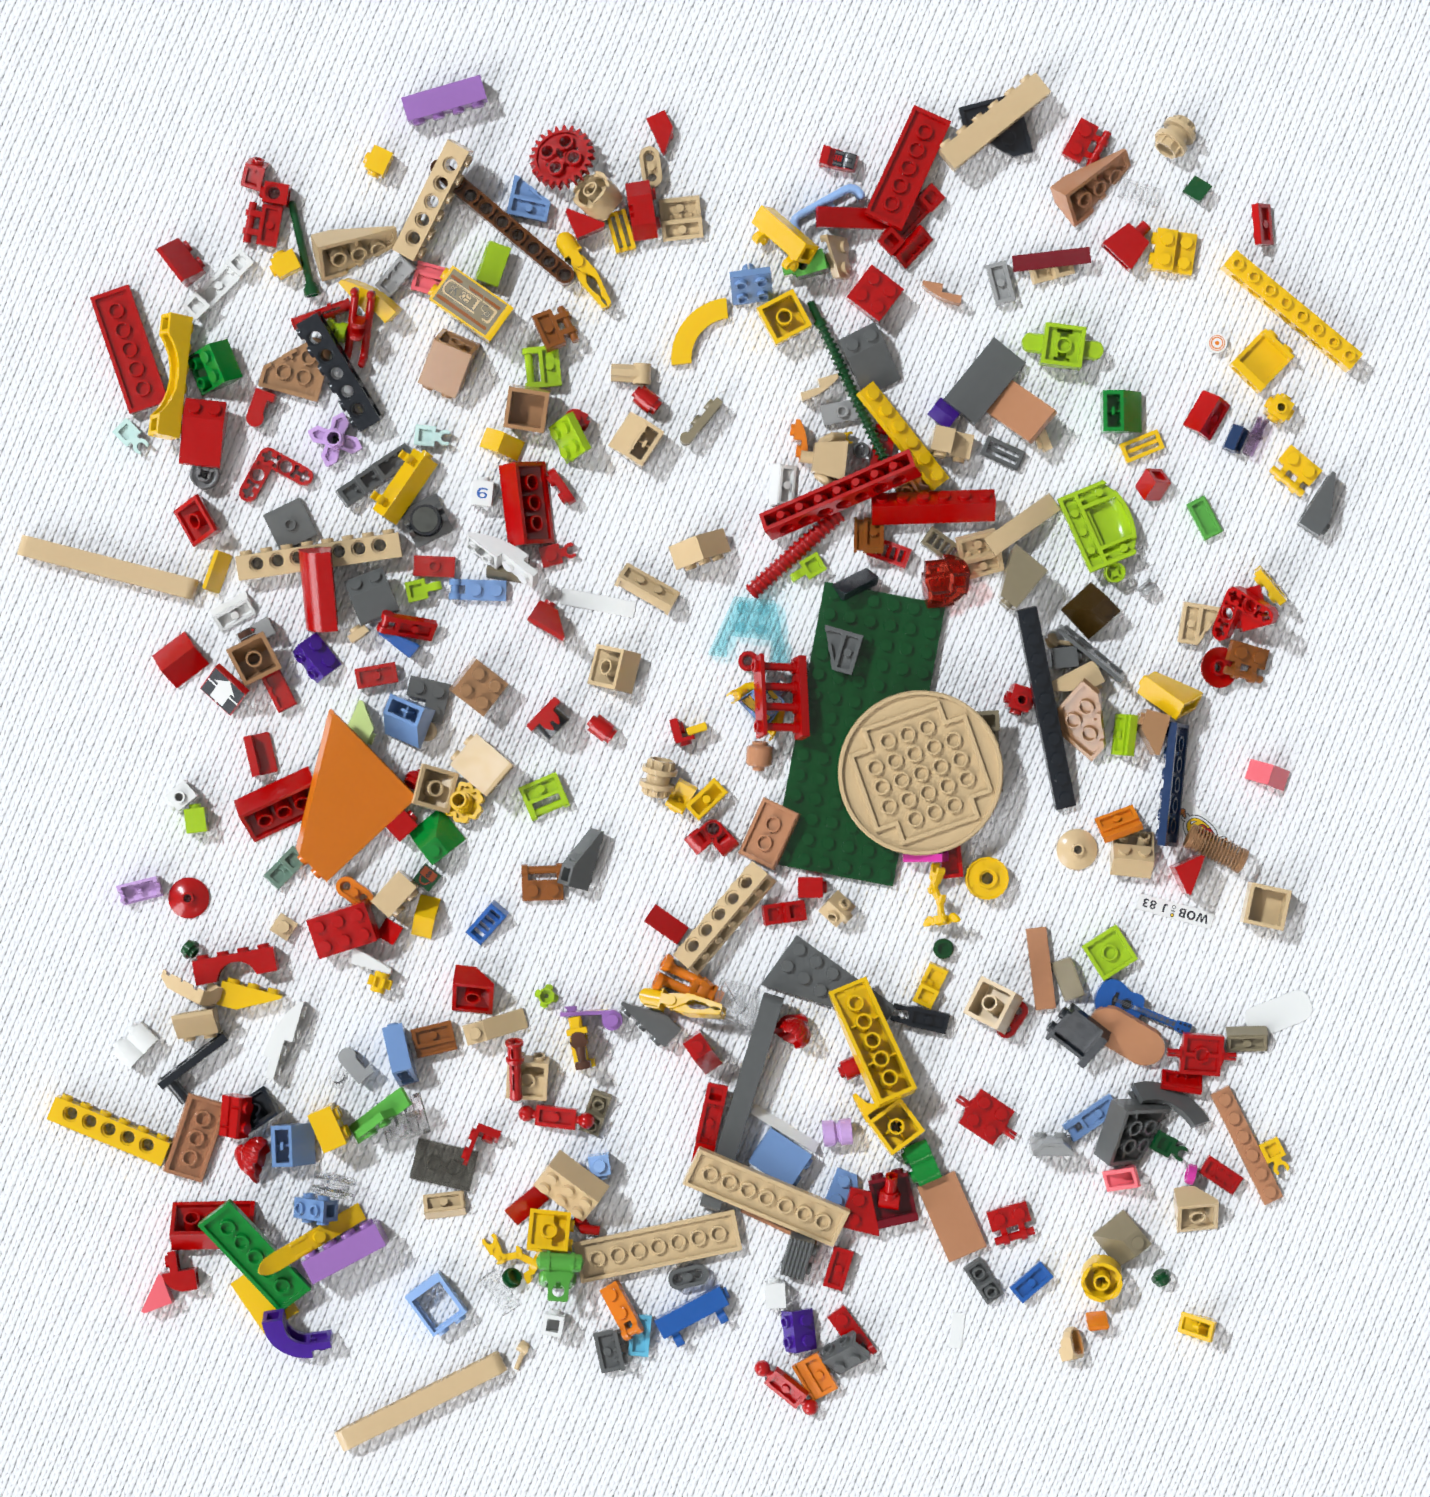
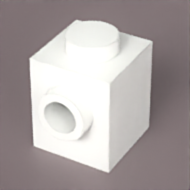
(181, 796)
(775, 1293)
(553, 1323)

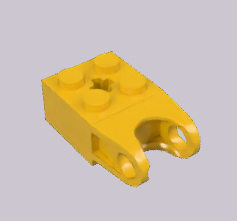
(880, 1121)

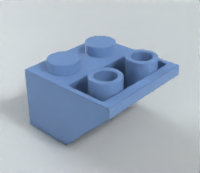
(407, 720)
(292, 1144)

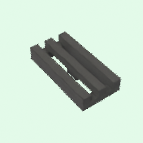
(986, 446)

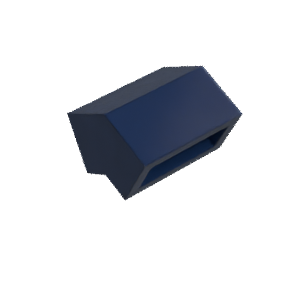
(1235, 439)

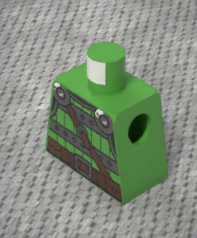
(817, 266)

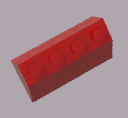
(526, 503)
(275, 805)
(185, 1217)

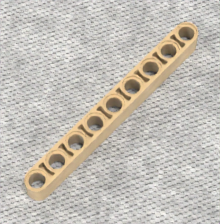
(108, 567)
(421, 1401)

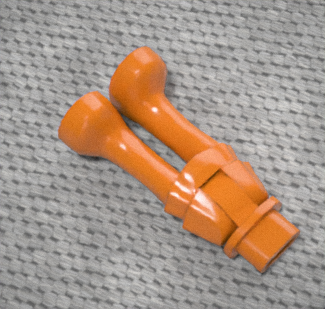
(698, 985)

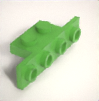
(380, 1115)

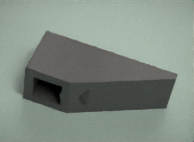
(580, 863)
(656, 1023)

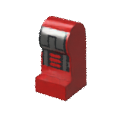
(838, 160)
(256, 413)

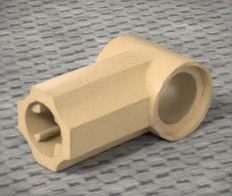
(636, 374)

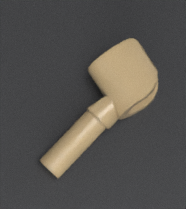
(1053, 642)
(523, 1348)

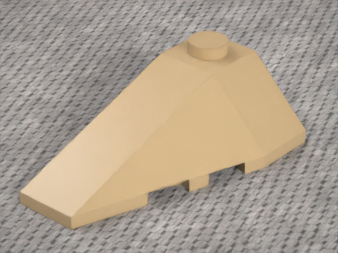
(345, 248)

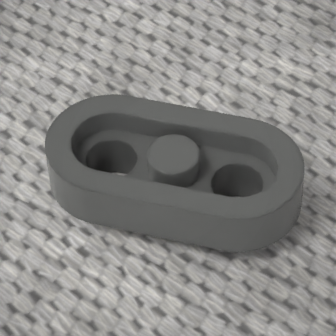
(689, 1278)

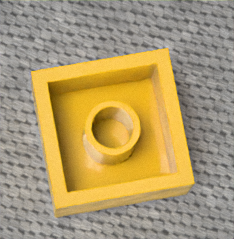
(783, 317)
(329, 1127)

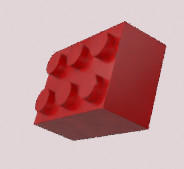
(343, 928)

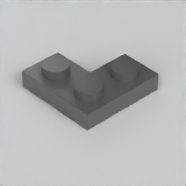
(434, 693)

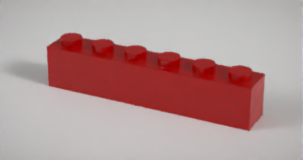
(933, 507)

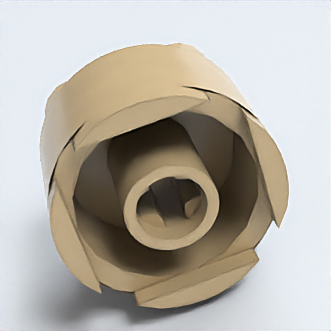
(597, 196)

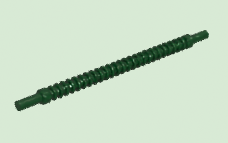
(820, 323)

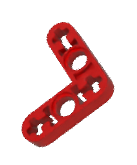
(267, 468)
(1238, 606)

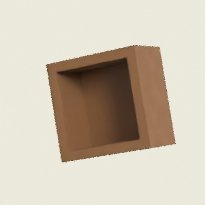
(527, 408)
(478, 686)

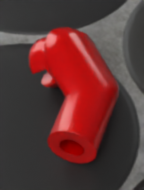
(586, 1228)

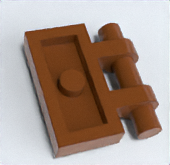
(549, 331)
(1248, 655)

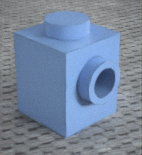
(600, 1165)

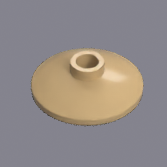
(1066, 846)

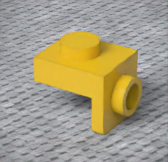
(681, 796)

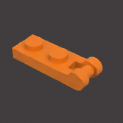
(622, 1310)

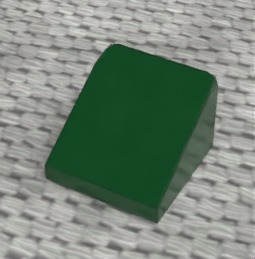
(1197, 189)

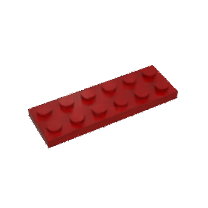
(907, 168)
(129, 349)

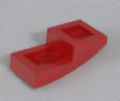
(784, 912)

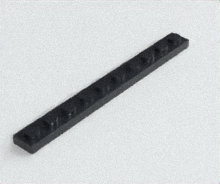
(1045, 707)

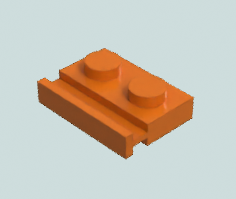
(1118, 823)
(815, 1376)

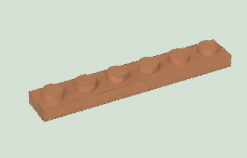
(1246, 1145)

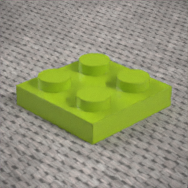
(569, 437)
(1109, 952)

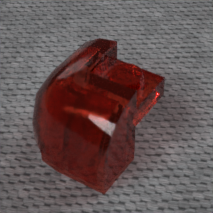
(944, 581)

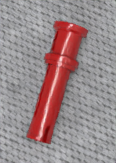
(514, 1060)

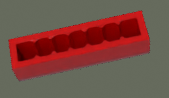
(318, 589)

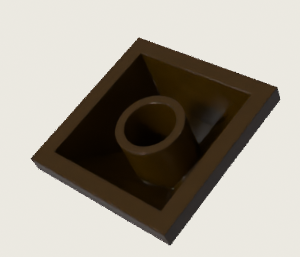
(1090, 610)

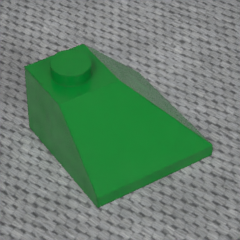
(436, 836)

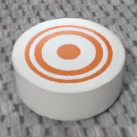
(1216, 343)

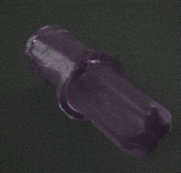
(1255, 437)

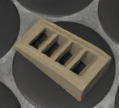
(940, 535)

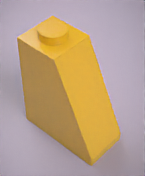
(1169, 694)

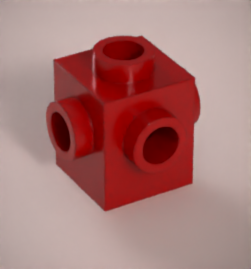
(1025, 699)

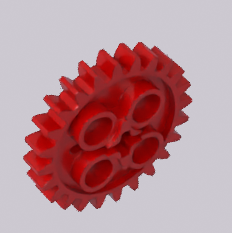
(569, 171)

